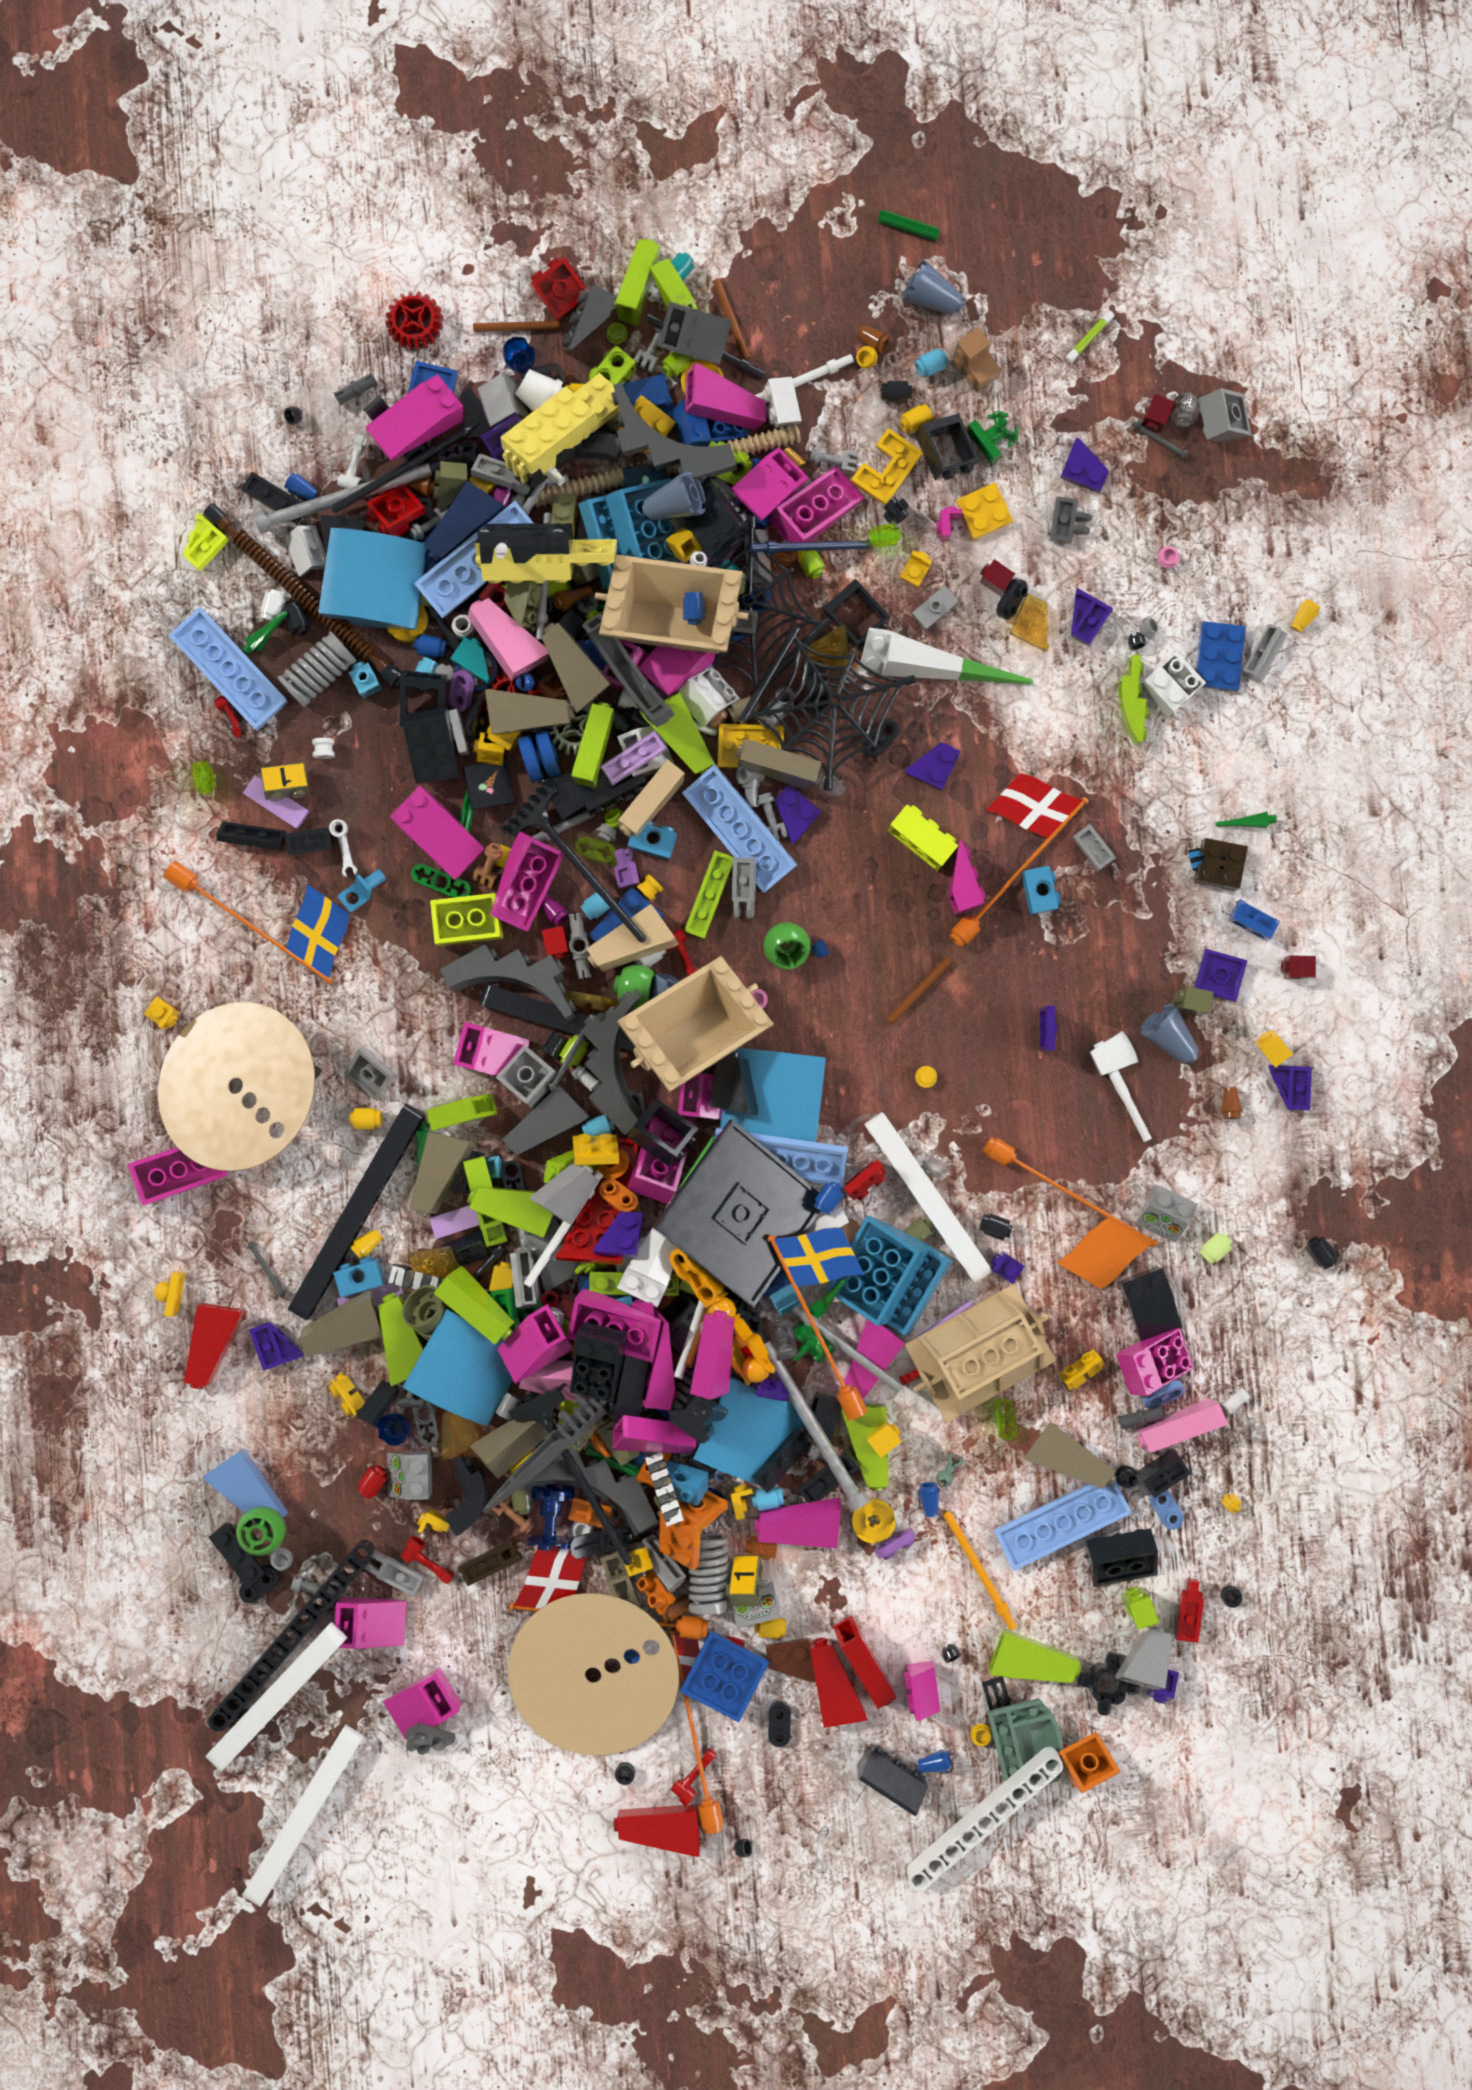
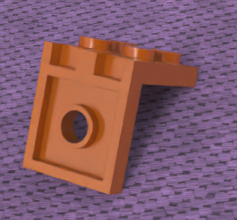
(682, 1539)

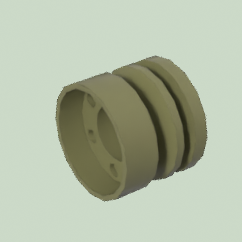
(424, 1310)

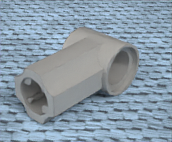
(770, 718)

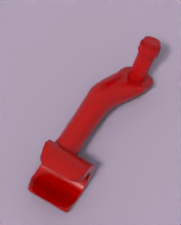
(222, 703)

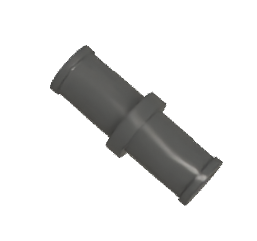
(355, 388)
(1141, 1417)

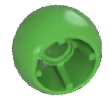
(792, 945)
(632, 978)
(253, 1544)

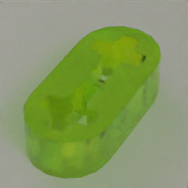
(597, 844)
(1010, 1418)

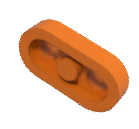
(618, 1195)

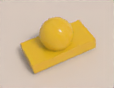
(171, 1293)

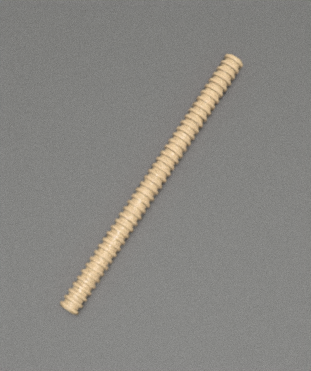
(616, 478)

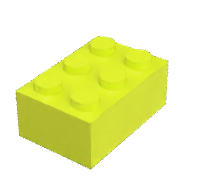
(922, 837)
(465, 920)

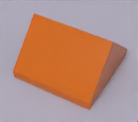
(1088, 1763)

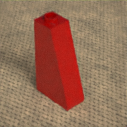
(210, 1340)
(864, 1662)
(835, 1689)
(661, 1828)

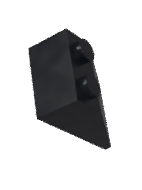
(719, 523)
(1150, 1303)

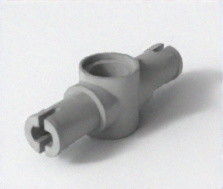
(750, 781)
(578, 934)

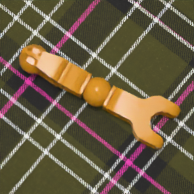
(753, 1368)

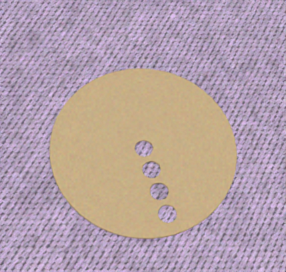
(194, 1082)
(581, 1634)

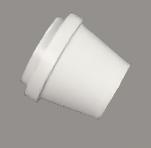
(537, 389)

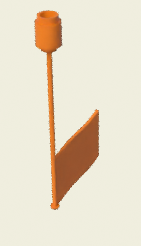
(1104, 1249)

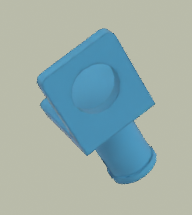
(362, 888)

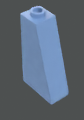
(244, 1484)

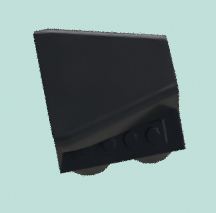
(697, 1417)

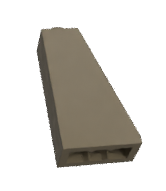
(576, 669)
(522, 712)
(779, 764)
(438, 1171)
(343, 1326)
(509, 1444)
(1065, 1455)

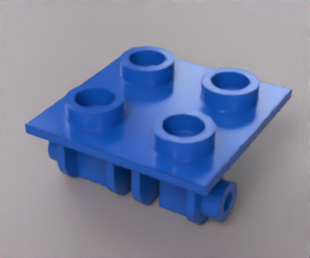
(653, 389)

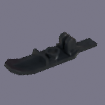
(598, 1541)

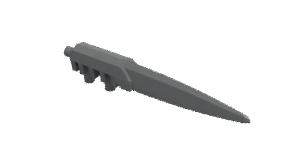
(558, 1440)

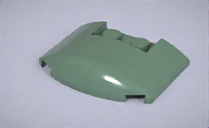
(1023, 1732)

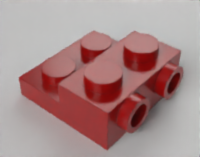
(557, 287)
(394, 510)
(870, 1175)

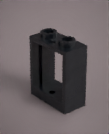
(961, 440)
(842, 598)
(422, 680)
(654, 1145)

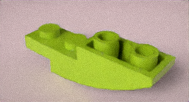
(1132, 708)
(478, 1175)
(607, 1283)

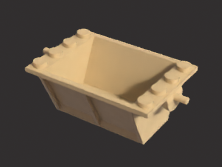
(647, 604)
(694, 1024)
(980, 1352)

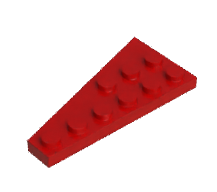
(596, 1218)

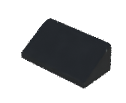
(468, 1248)

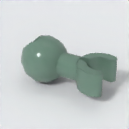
(946, 1474)

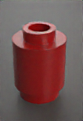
(372, 1481)

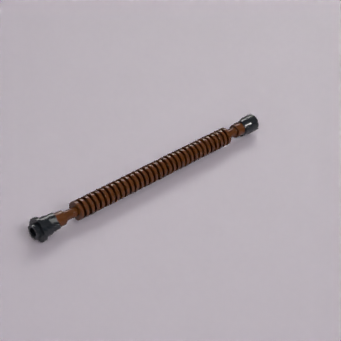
(302, 594)

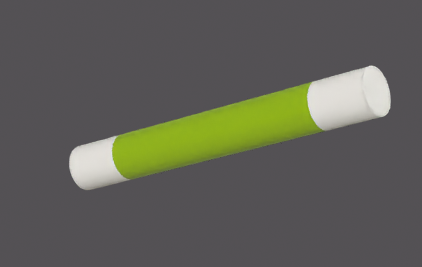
(1089, 336)

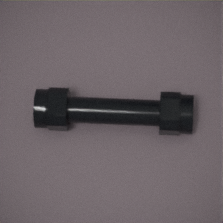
(434, 616)
(497, 1253)

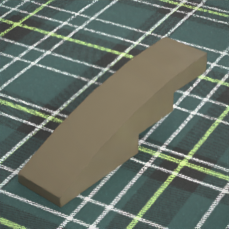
(617, 1577)

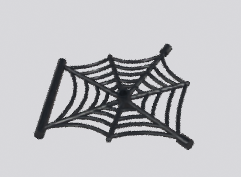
(821, 626)
(792, 637)

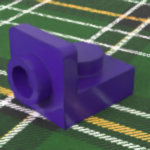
(1006, 1267)
(1167, 1694)

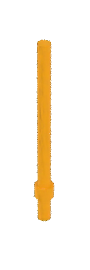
(1000, 1606)

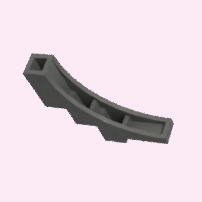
(664, 452)
(485, 966)
(611, 1091)
(624, 1495)

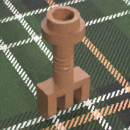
(493, 852)
(525, 1525)

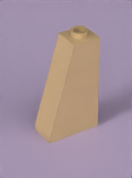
(651, 799)
(622, 946)

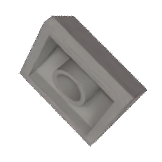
(500, 400)
(370, 1073)

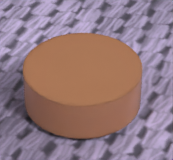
(720, 718)

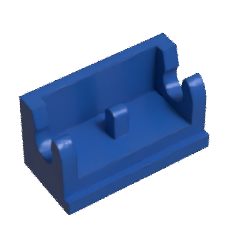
(1253, 920)

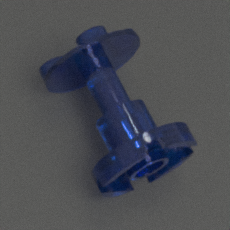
(550, 1508)

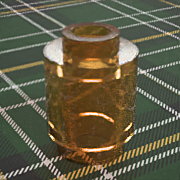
(785, 558)
(764, 1550)

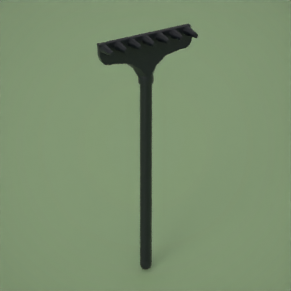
(474, 426)
(536, 815)
(541, 1410)

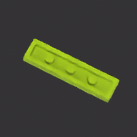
(709, 894)

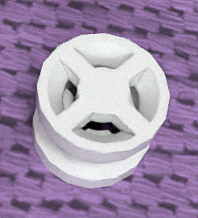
(323, 748)

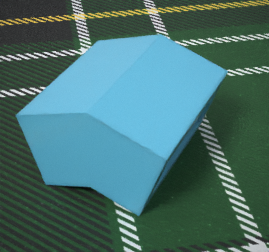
(785, 1299)

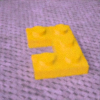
(885, 485)
(733, 734)

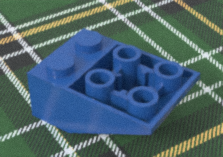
(701, 431)

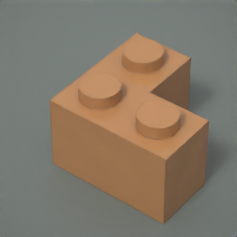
(974, 359)

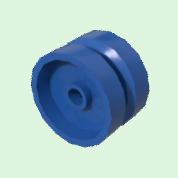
(541, 755)

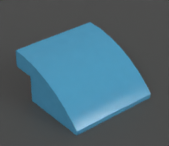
(622, 518)
(372, 579)
(785, 1092)
(897, 1276)
(460, 1371)
(748, 1432)

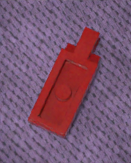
(1190, 1612)

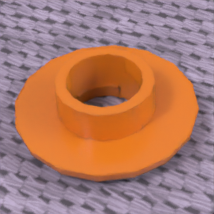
(617, 1170)
(599, 1445)

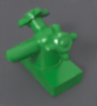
(987, 439)
(506, 1300)
(810, 1343)

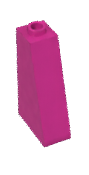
(721, 400)
(879, 1347)
(714, 1356)
(651, 1436)
(801, 1524)

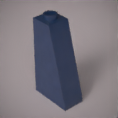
(464, 517)

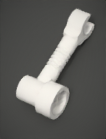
(350, 480)
(347, 861)

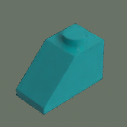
(472, 658)

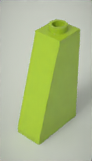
(637, 282)
(684, 736)
(593, 745)
(511, 1208)
(475, 1305)
(401, 1342)
(872, 1466)
(1030, 1659)

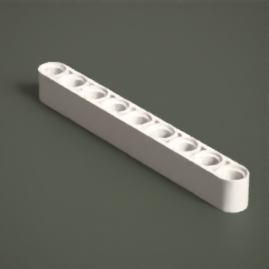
(928, 1197)
(276, 1696)
(303, 1815)
(981, 1829)

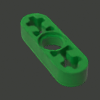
(424, 881)

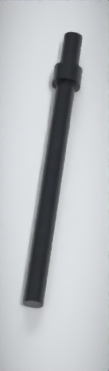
(742, 365)

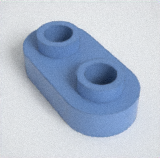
(1164, 1395)
(1166, 1510)

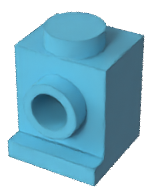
(370, 684)

